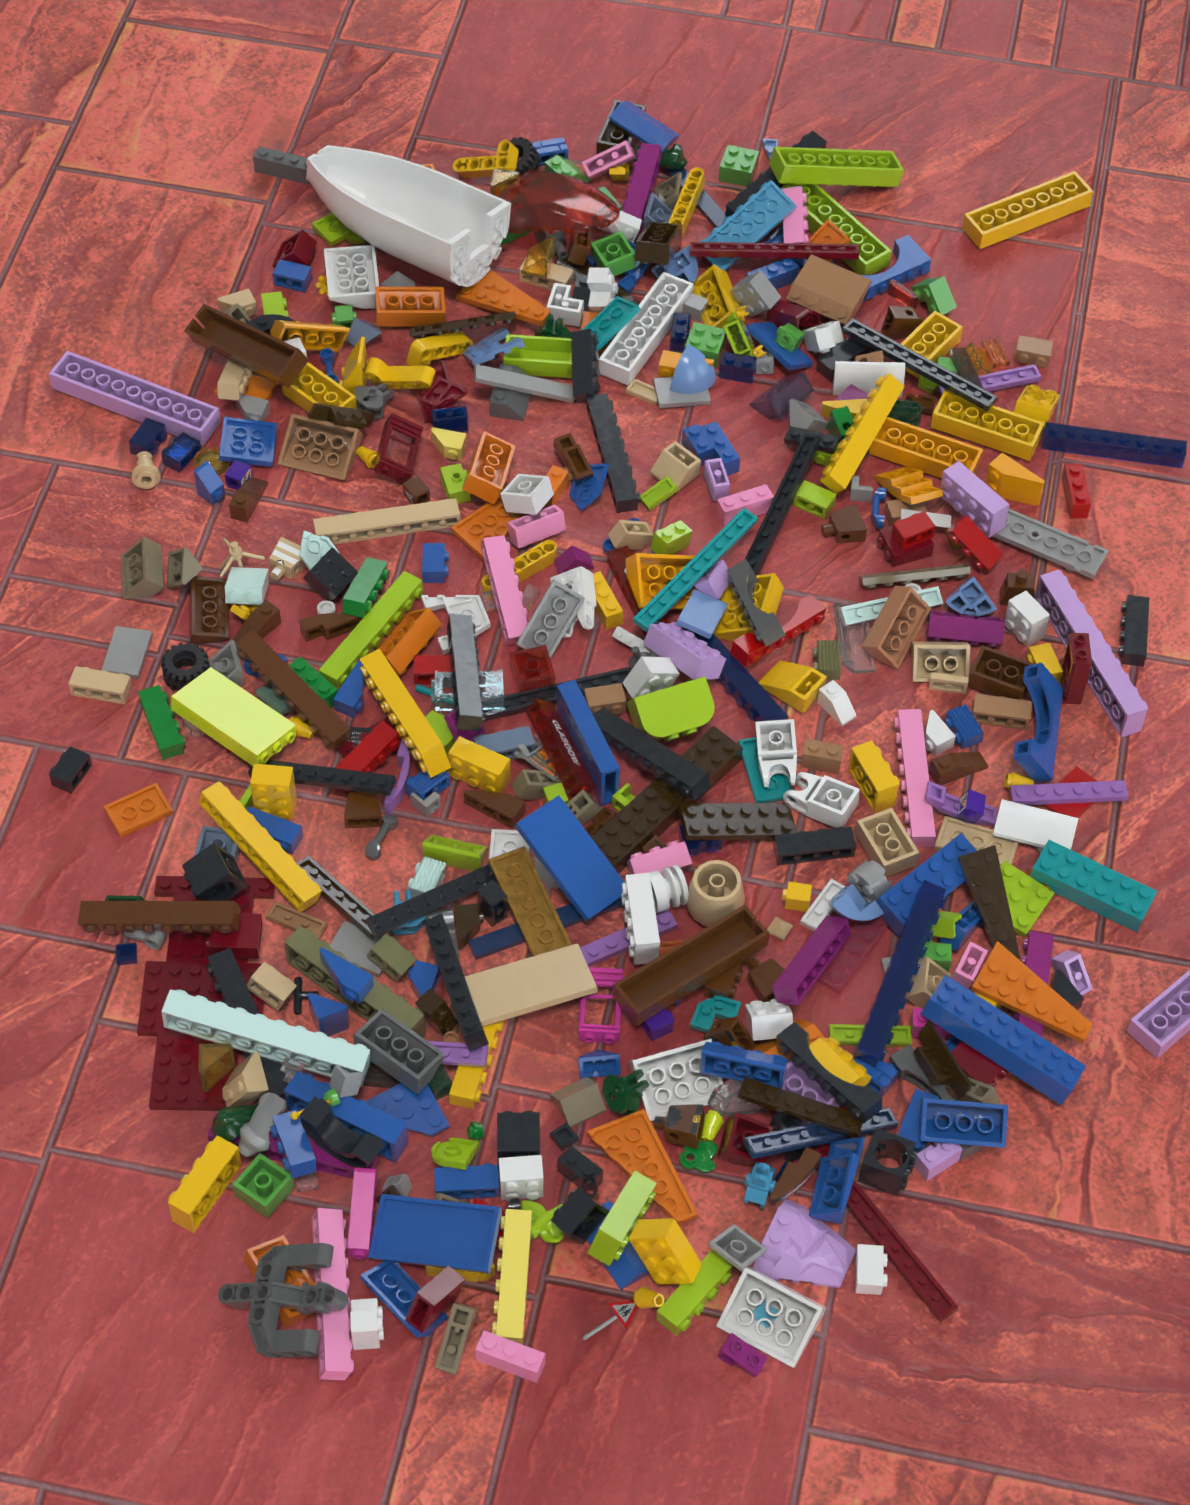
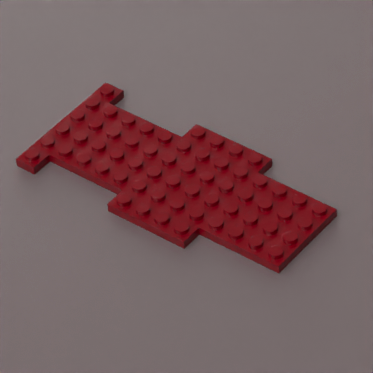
(176, 1060)

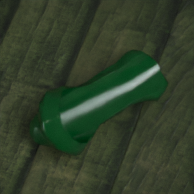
(671, 159)
(231, 1119)

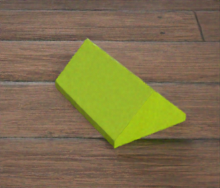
(454, 852)

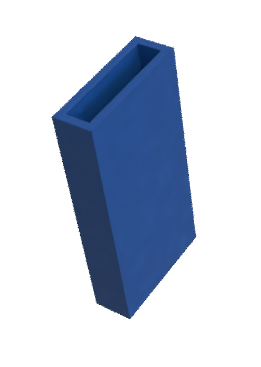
(588, 741)

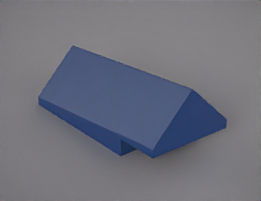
(836, 1180)

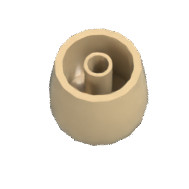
(714, 892)

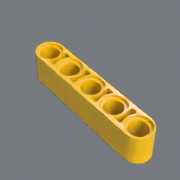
(688, 198)
(530, 562)

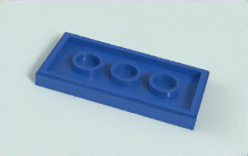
(766, 334)

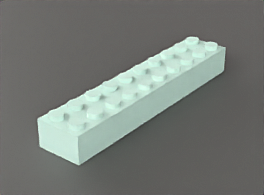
(258, 1033)

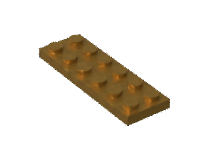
(529, 901)

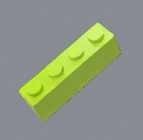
(691, 1298)

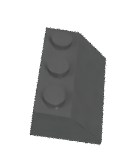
(507, 402)

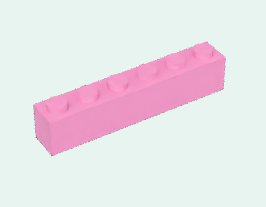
(504, 587)

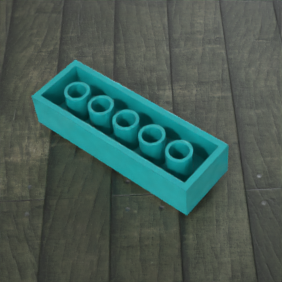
(1093, 885)

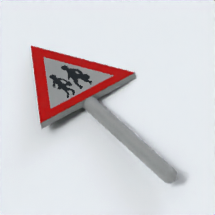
(622, 1311)

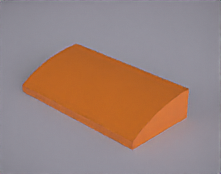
(292, 1277)

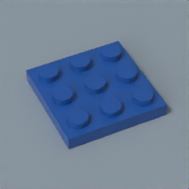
(248, 441)

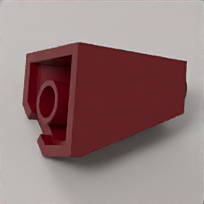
(798, 316)

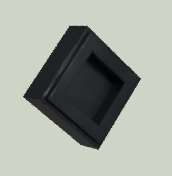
(564, 1136)

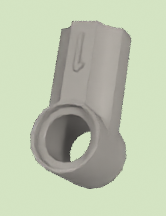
(151, 940)

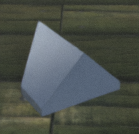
(362, 328)

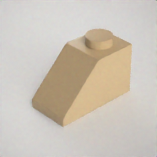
(243, 298)

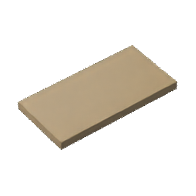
(531, 984)

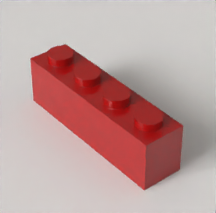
(372, 750)

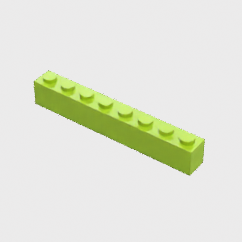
(372, 628)

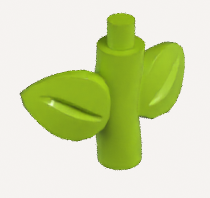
(542, 1222)

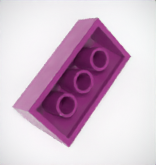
(965, 627)

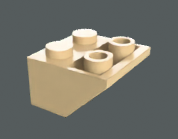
(677, 464)

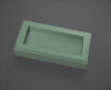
(275, 702)

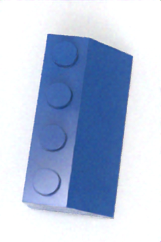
(738, 1063)
(963, 1122)

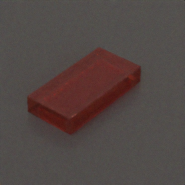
(903, 294)

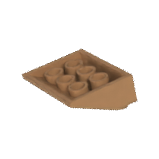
(829, 290)
(319, 447)

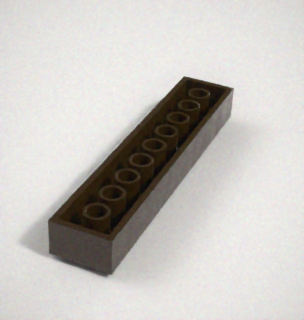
(658, 803)

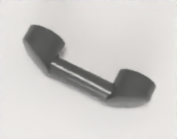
(373, 848)

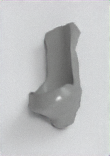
(255, 1134)

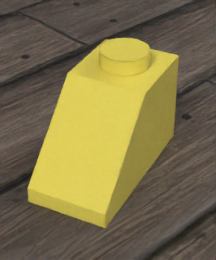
(449, 443)

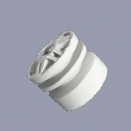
(669, 888)

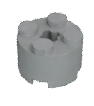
(869, 880)

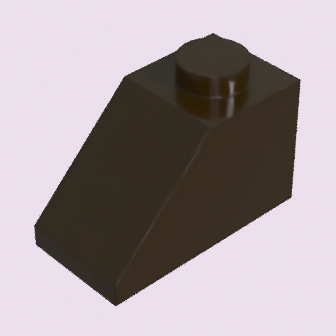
(467, 923)

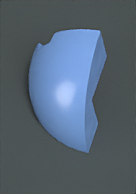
(681, 266)
(692, 373)
(970, 599)
(851, 905)

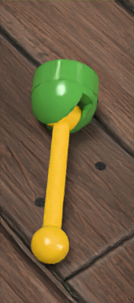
(330, 1096)

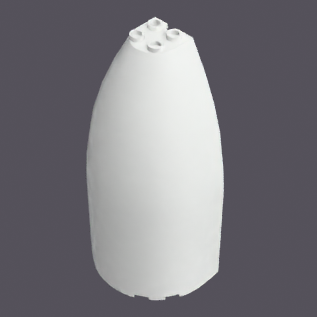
(412, 211)

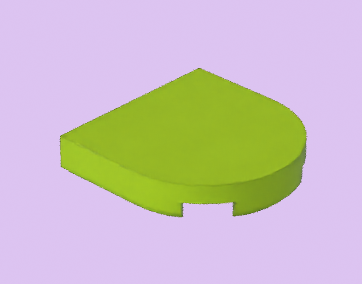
(455, 1153)

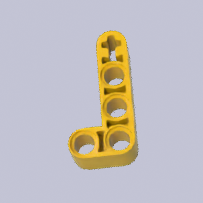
(484, 165)
(437, 347)
(399, 376)

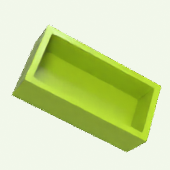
(541, 356)
(622, 1218)

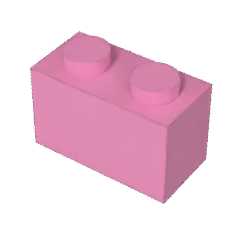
(969, 964)

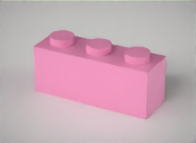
(608, 159)
(754, 500)
(536, 527)
(660, 858)
(510, 1356)

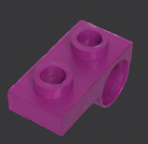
(739, 1353)

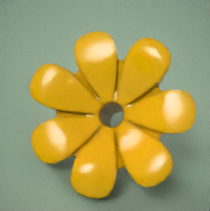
(323, 285)

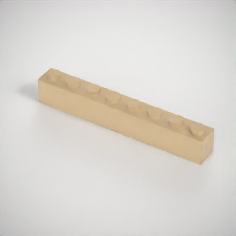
(388, 521)

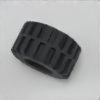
(529, 154)
(183, 656)

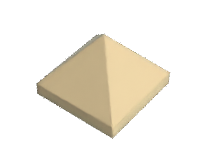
(779, 928)

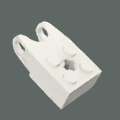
(581, 582)
(776, 749)
(824, 799)

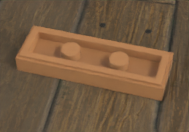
(293, 919)

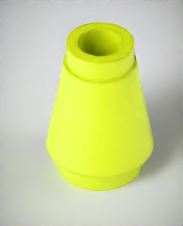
(711, 1125)

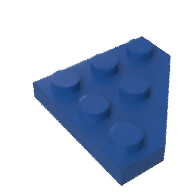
(418, 1110)

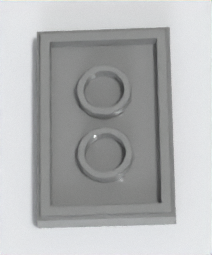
(672, 399)
(127, 651)
(355, 947)

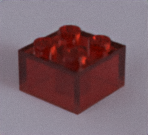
(532, 668)

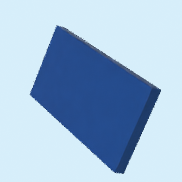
(571, 857)
(435, 1233)

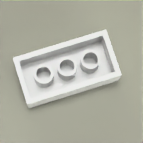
(640, 918)

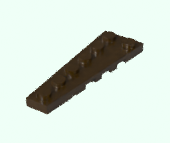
(989, 894)

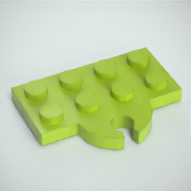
(334, 231)

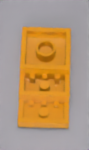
(908, 485)

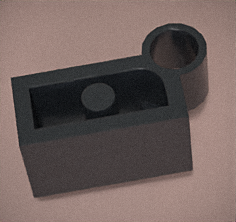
(580, 1170)

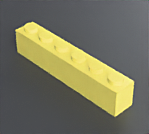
(514, 1275)

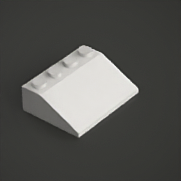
(352, 275)
(674, 1079)
(788, 1333)

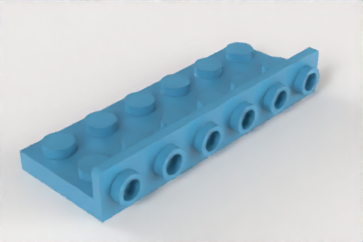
(752, 220)

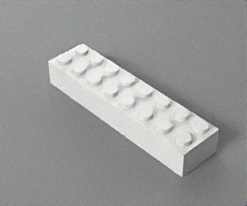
(645, 330)

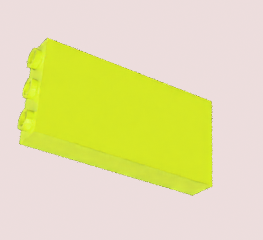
(233, 717)

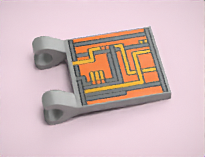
(537, 758)

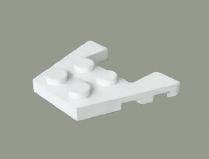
(461, 605)

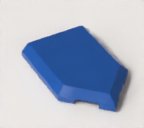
(589, 488)

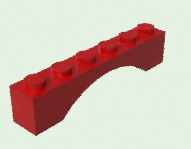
(749, 649)

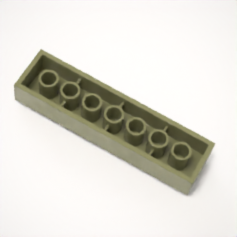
(304, 955)

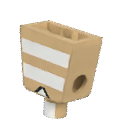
(286, 560)

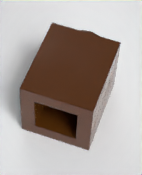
(416, 491)

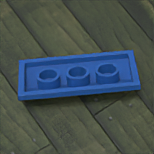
(643, 125)
(628, 1267)
(397, 1292)

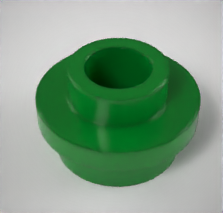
(475, 1131)

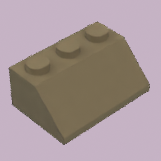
(142, 569)

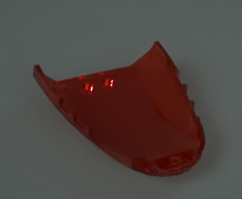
(557, 203)

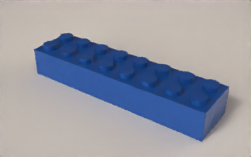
(1003, 1040)

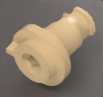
(145, 474)

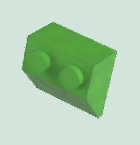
(565, 166)

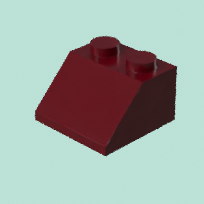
(297, 249)
(736, 1129)

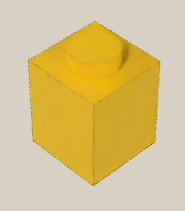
(797, 896)

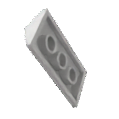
(551, 618)

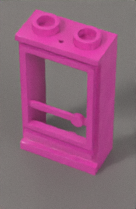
(601, 1033)

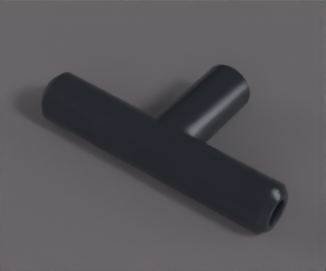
(300, 995)

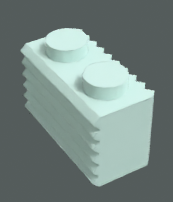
(428, 876)

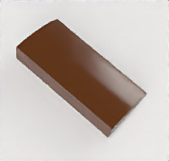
(208, 610)

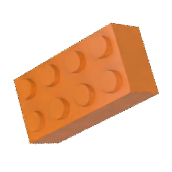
(488, 467)

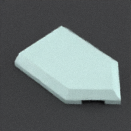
(314, 548)

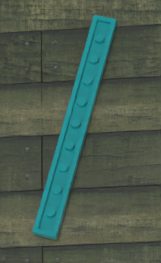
(695, 569)

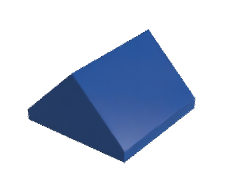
(328, 1015)

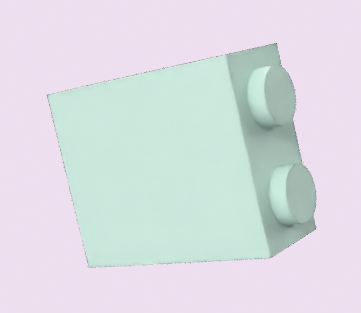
(246, 586)

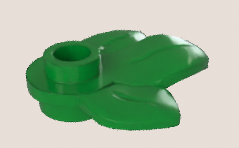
(702, 1157)

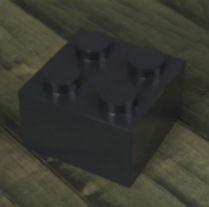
(330, 575)
(579, 1215)

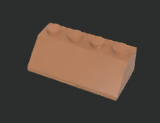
(896, 626)

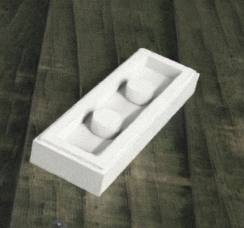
(820, 906)

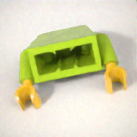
(739, 335)

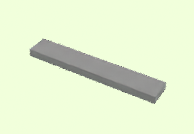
(523, 383)

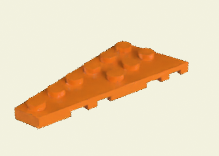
(501, 296)
(484, 523)
(1021, 990)
(636, 1146)

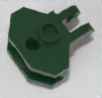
(553, 328)
(624, 1091)

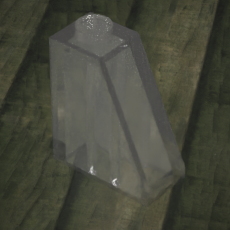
(726, 1101)

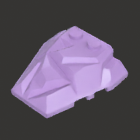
(804, 1249)

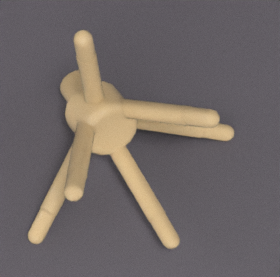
(235, 554)

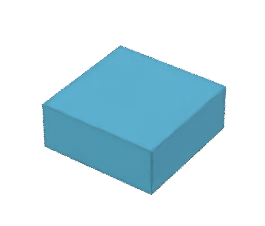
(761, 1313)

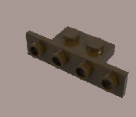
(341, 415)
(939, 1061)

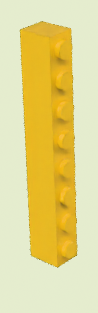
(861, 433)
(260, 846)

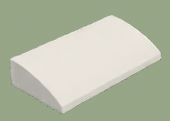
(864, 374)
(1034, 825)

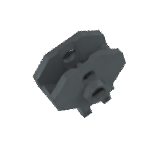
(373, 398)

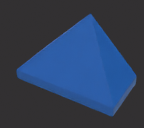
(599, 1064)

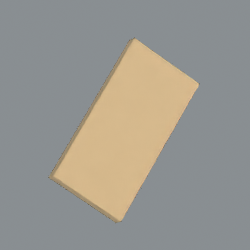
(978, 836)

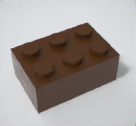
(998, 674)

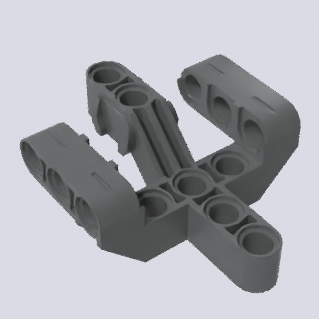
(270, 1293)

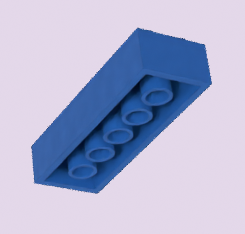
(940, 869)
(353, 1113)

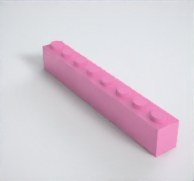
(915, 777)
(333, 1327)

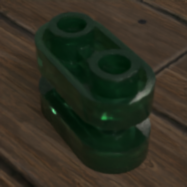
(906, 412)

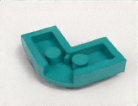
(714, 1007)

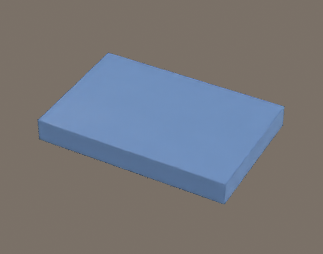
(701, 614)

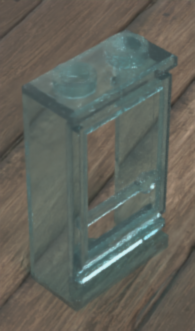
(492, 696)

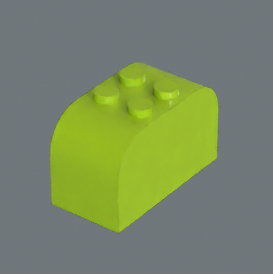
(673, 710)

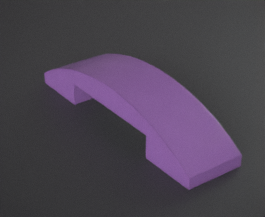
(398, 793)
(948, 804)

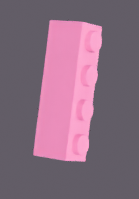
(795, 224)

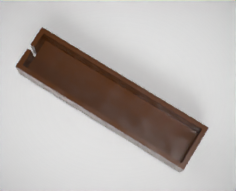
(247, 346)
(690, 965)

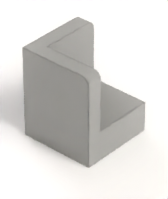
(694, 306)
(860, 493)
(426, 806)
(344, 1083)

